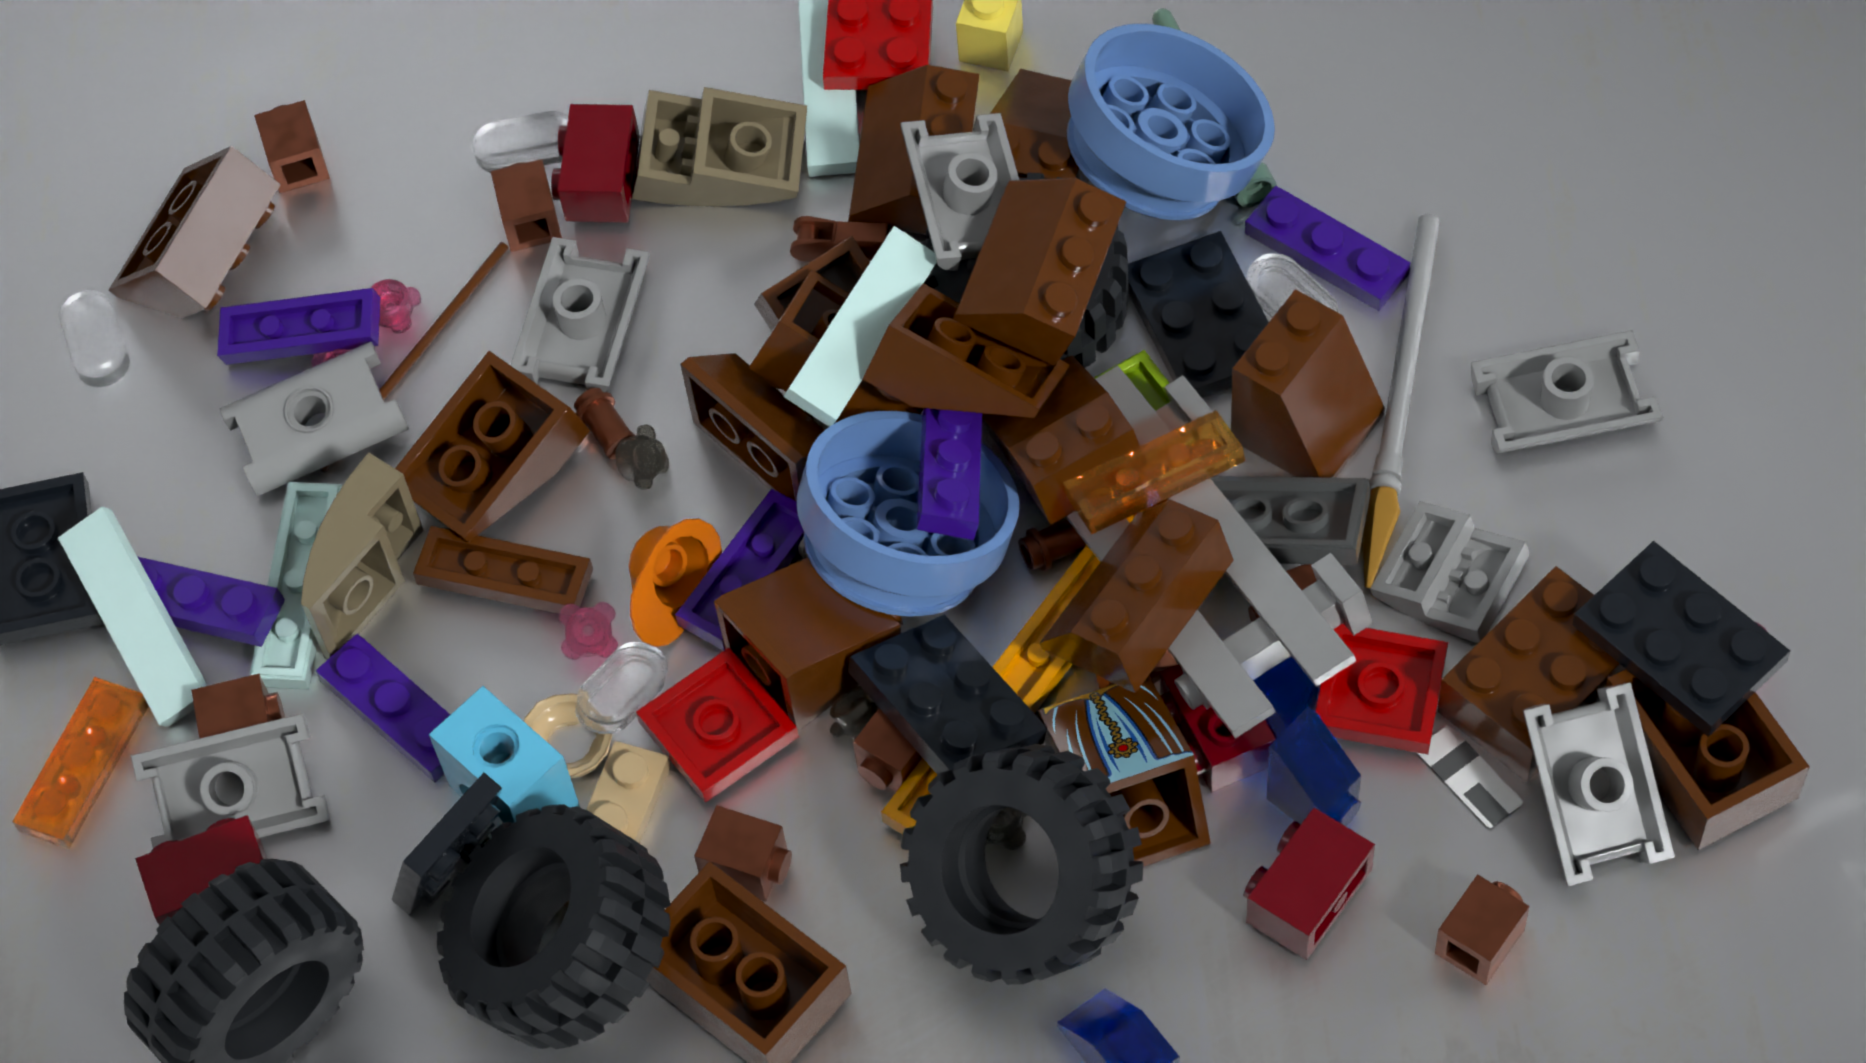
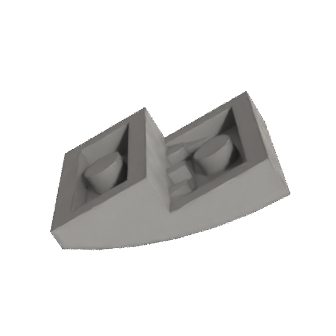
(1450, 572)

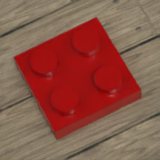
(875, 41)
(1388, 691)
(717, 724)

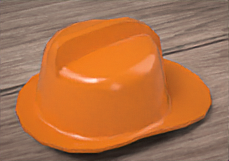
(664, 573)

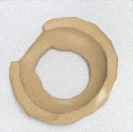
(558, 712)

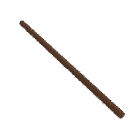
(440, 323)

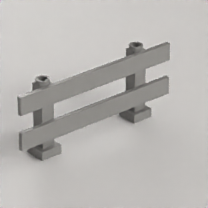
(1290, 618)

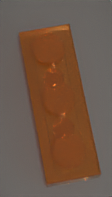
(1154, 472)
(81, 763)

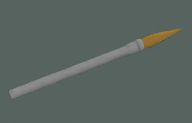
(1387, 470)

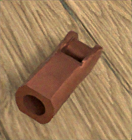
(820, 235)

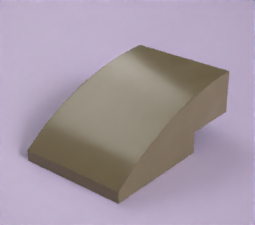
(719, 149)
(357, 552)

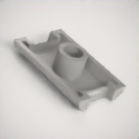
(943, 167)
(586, 343)
(1537, 413)
(277, 417)
(1568, 752)
(264, 758)

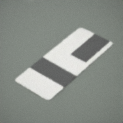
(1470, 777)

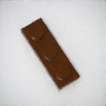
(502, 571)

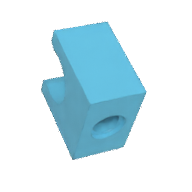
(482, 737)

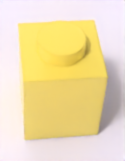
(989, 32)

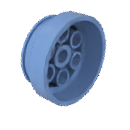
(1166, 121)
(863, 512)

